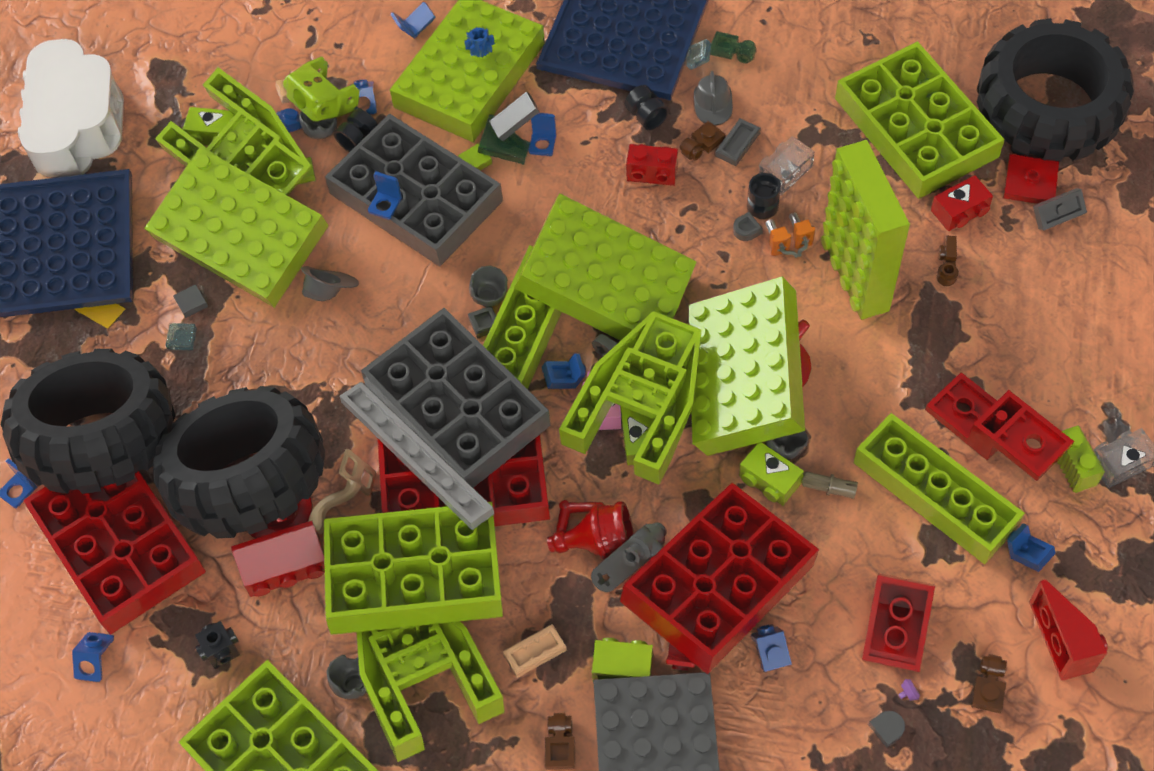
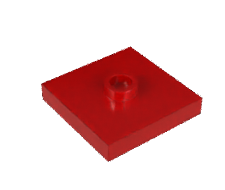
(1030, 179)

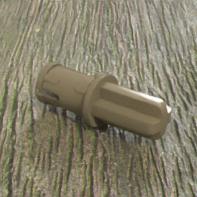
(830, 484)

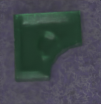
(511, 149)

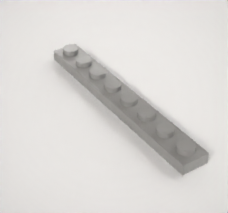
(417, 456)

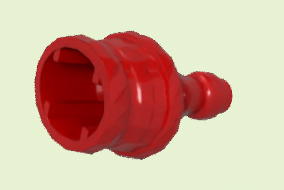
(599, 531)

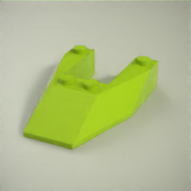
(250, 141)
(650, 374)
(411, 654)

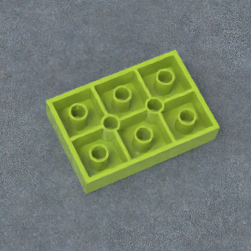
(459, 89)
(918, 137)
(237, 226)
(864, 229)
(602, 270)
(747, 368)
(409, 570)
(270, 729)

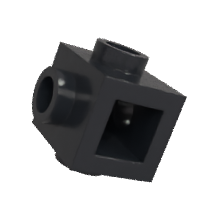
(217, 644)

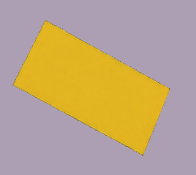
(104, 314)

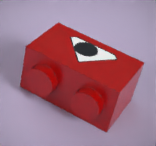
(962, 203)

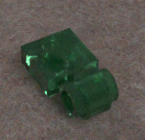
(727, 45)

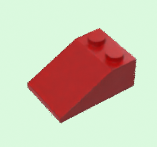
(898, 622)
(1067, 632)

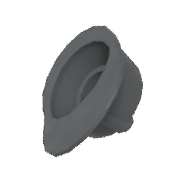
(713, 99)
(325, 284)

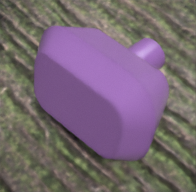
(909, 690)

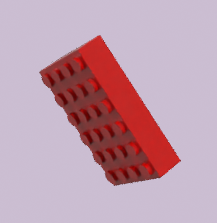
(514, 488)
(116, 547)
(719, 577)

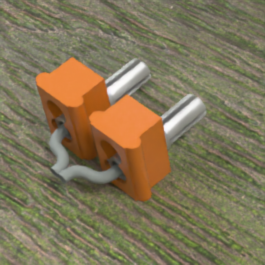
(780, 239)

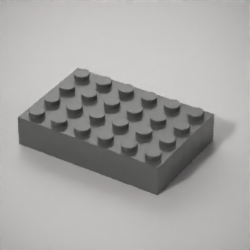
(440, 192)
(457, 397)
(656, 723)

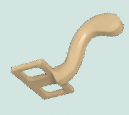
(352, 487)

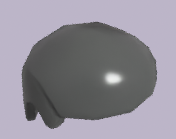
(317, 129)
(488, 286)
(789, 446)
(345, 678)

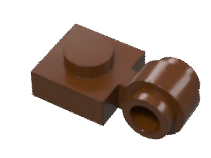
(704, 138)
(948, 272)
(989, 692)
(559, 749)

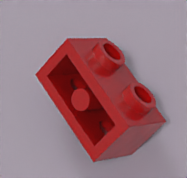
(652, 164)

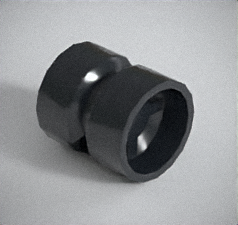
(646, 107)
(356, 128)
(763, 195)

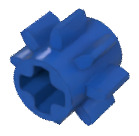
(479, 42)

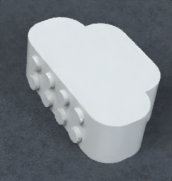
(68, 109)

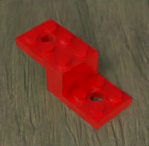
(999, 426)

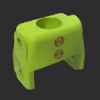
(318, 96)

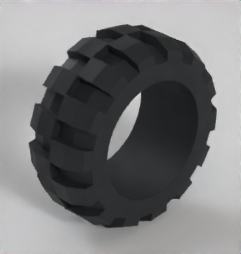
(1065, 52)
(94, 452)
(253, 492)

